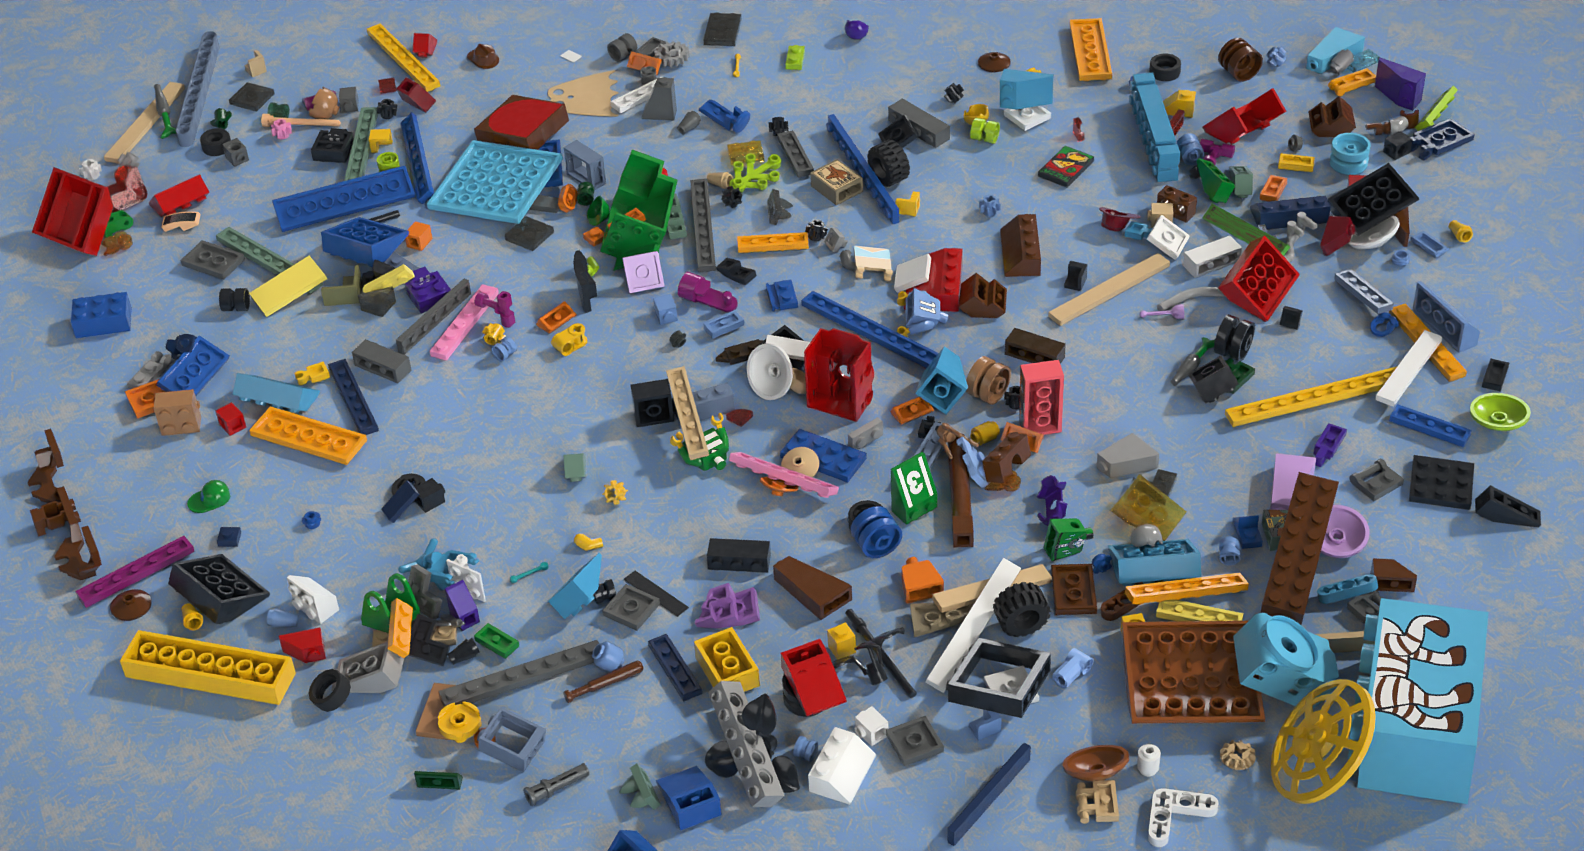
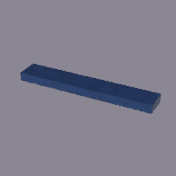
(353, 397)
(988, 794)

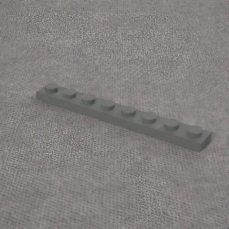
(703, 225)
(519, 675)

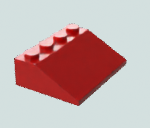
(944, 278)
(1259, 279)

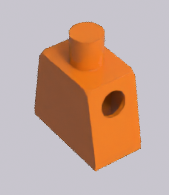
(920, 580)

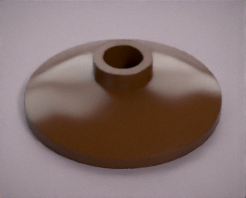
(994, 62)
(130, 605)

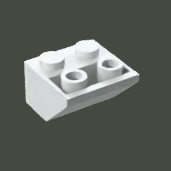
(312, 598)

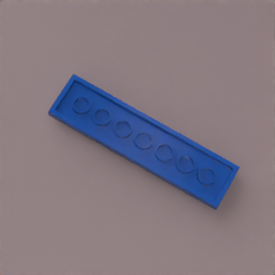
(343, 198)

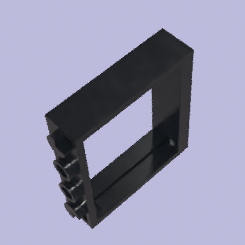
(994, 700)

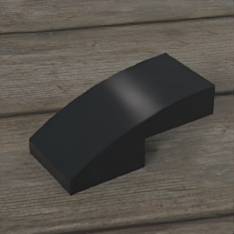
(733, 270)

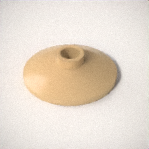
(808, 465)

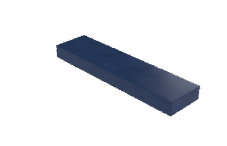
(675, 667)

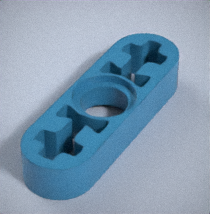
(1347, 589)

